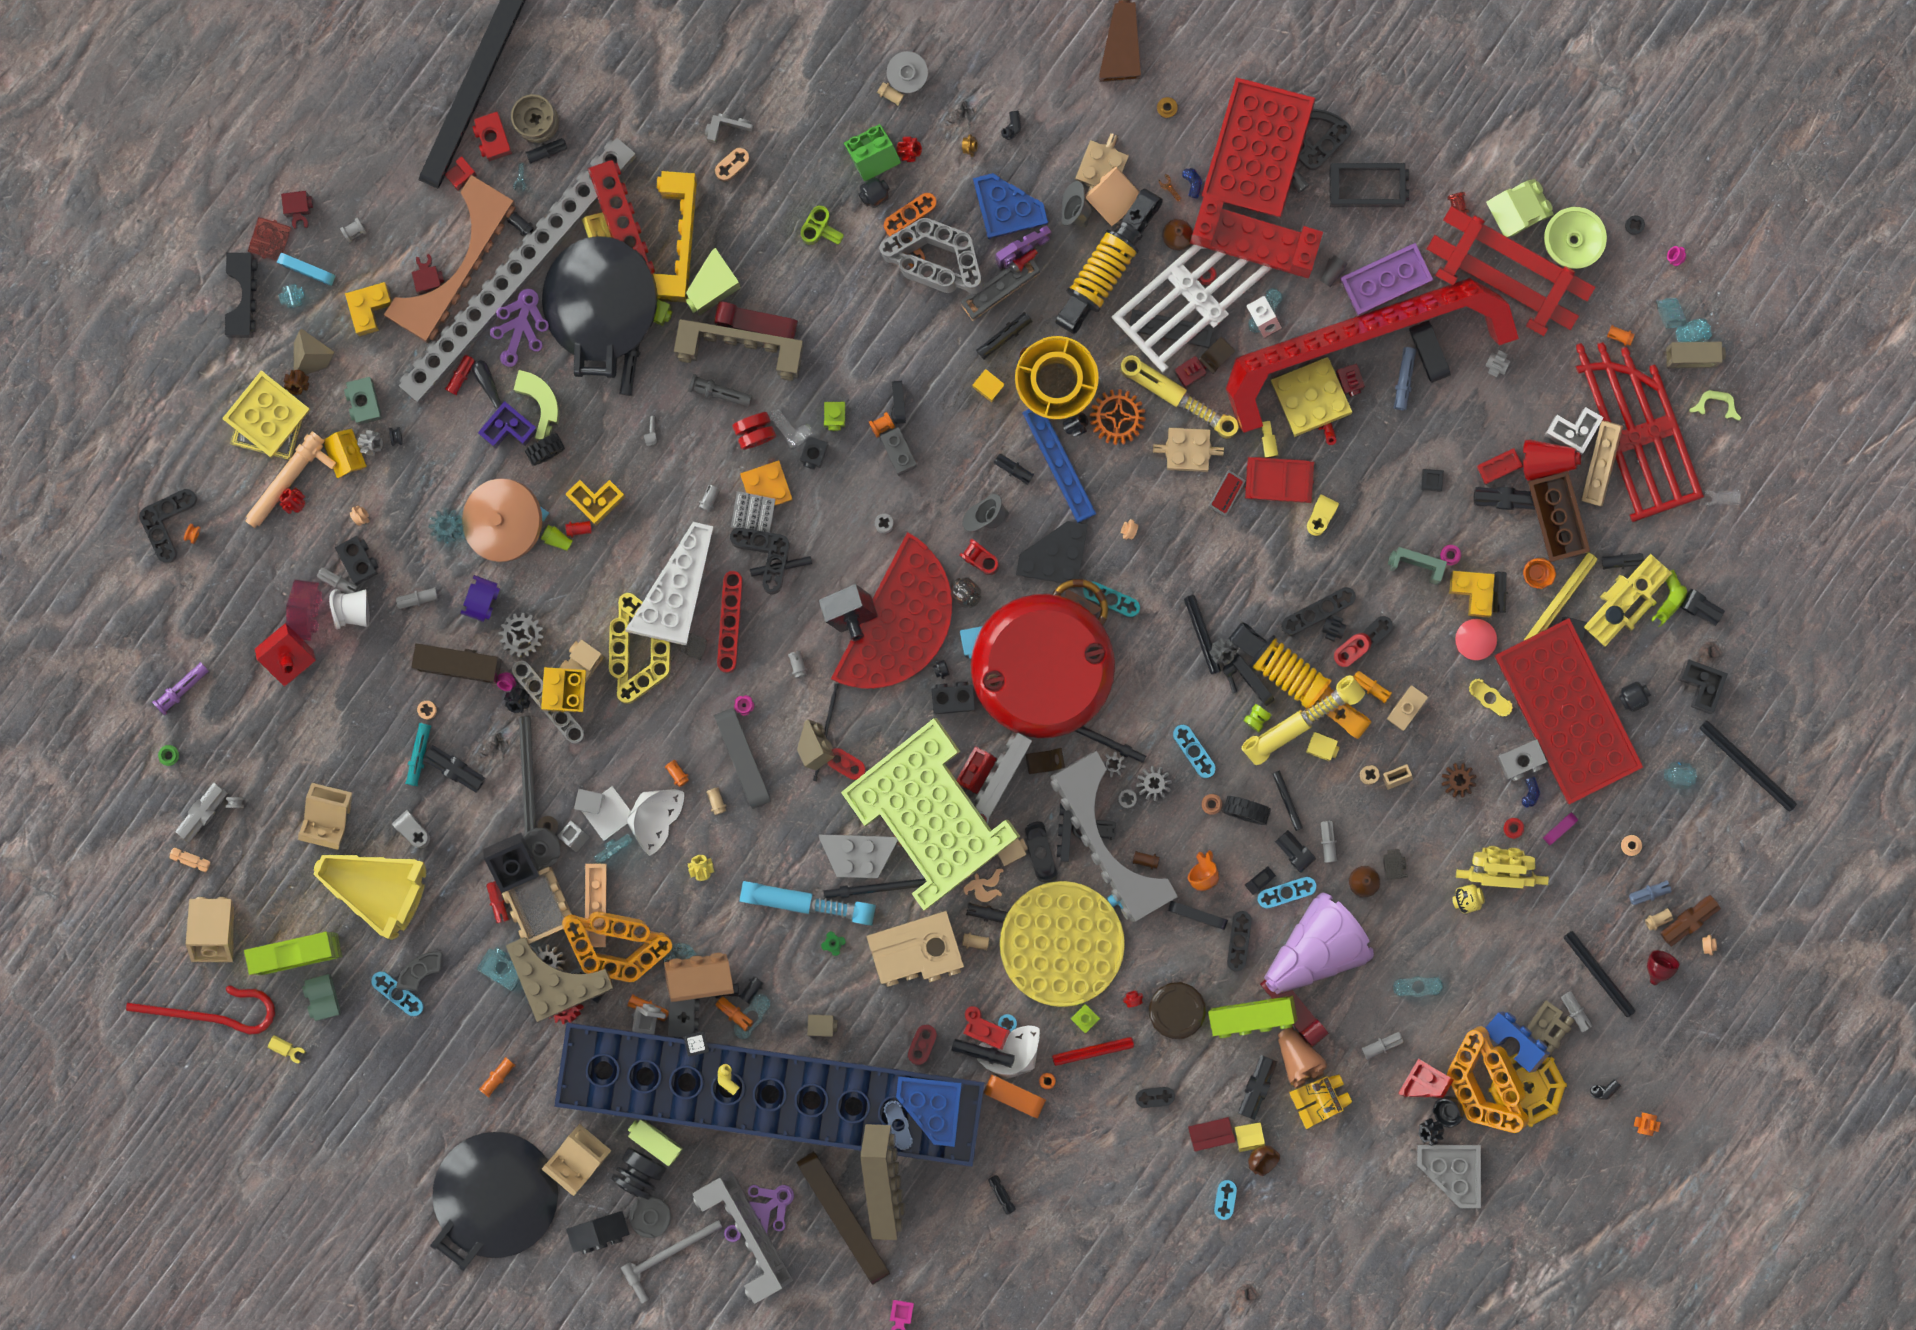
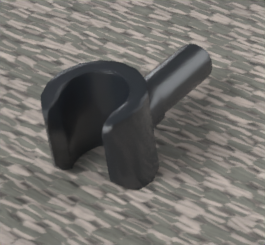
(1229, 670)

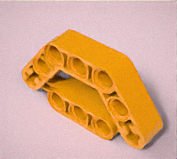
(621, 964)
(1513, 1107)

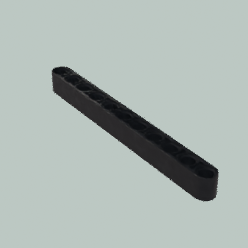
(470, 92)

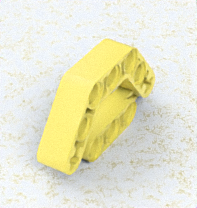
(623, 679)

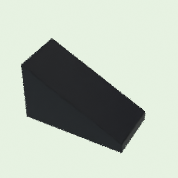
(1260, 880)

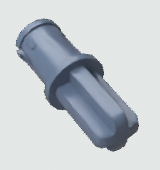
(1650, 893)

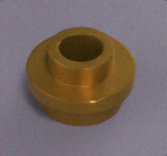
(1167, 114)

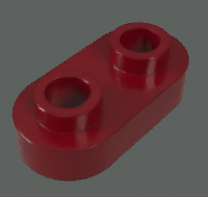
(922, 1044)

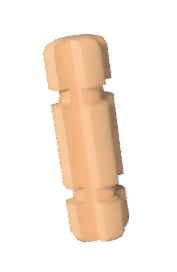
(189, 860)

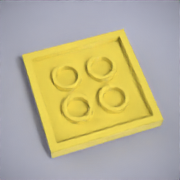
(1311, 396)
(266, 414)

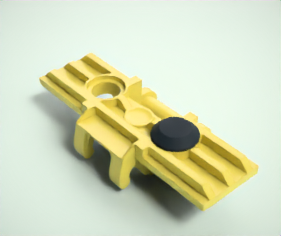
(1622, 595)

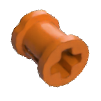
(881, 425)

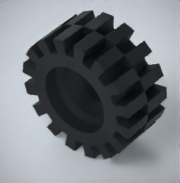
(544, 449)

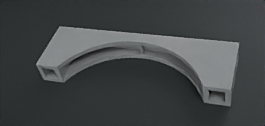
(1078, 791)

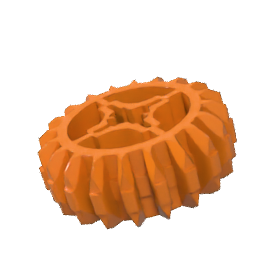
(1108, 417)

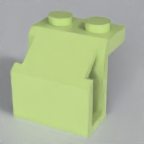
(1520, 207)

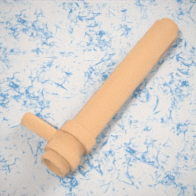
(304, 454)

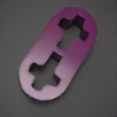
(1560, 828)

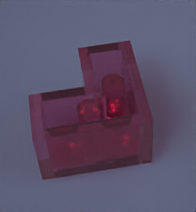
(303, 608)

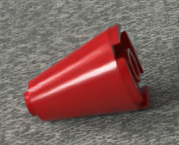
(1548, 459)

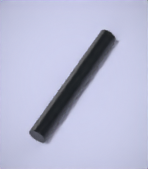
(790, 564)
(1287, 800)

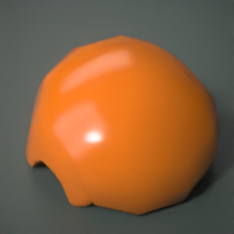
(1539, 573)

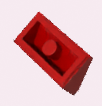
(976, 770)

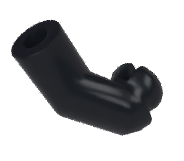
(1014, 126)
(1604, 1092)

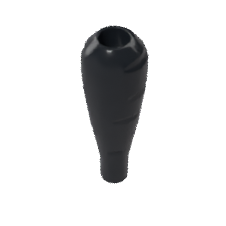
(484, 377)

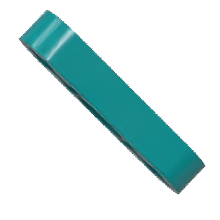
(1123, 611)

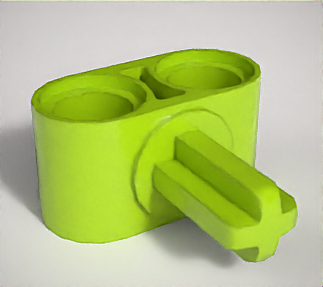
(820, 227)

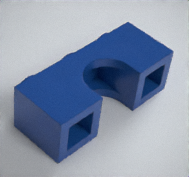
(1531, 1052)

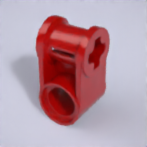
(978, 557)

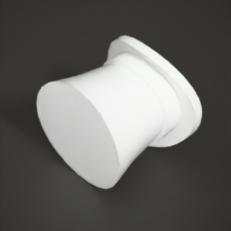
(349, 608)

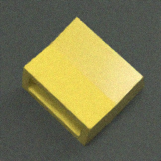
(1249, 1136)

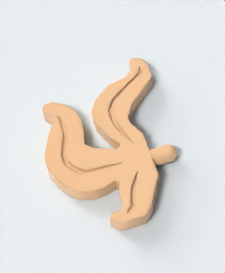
(977, 885)

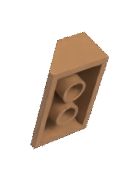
(698, 977)

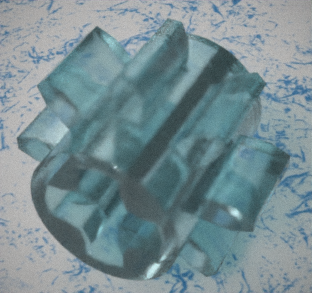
(291, 296)

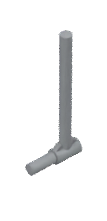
(633, 1272)

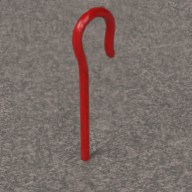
(241, 993)

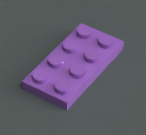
(1386, 279)

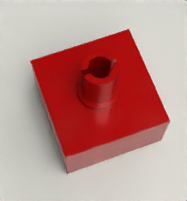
(285, 654)

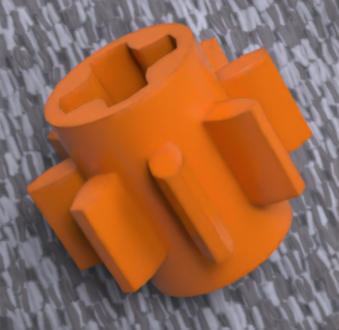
(1647, 1124)

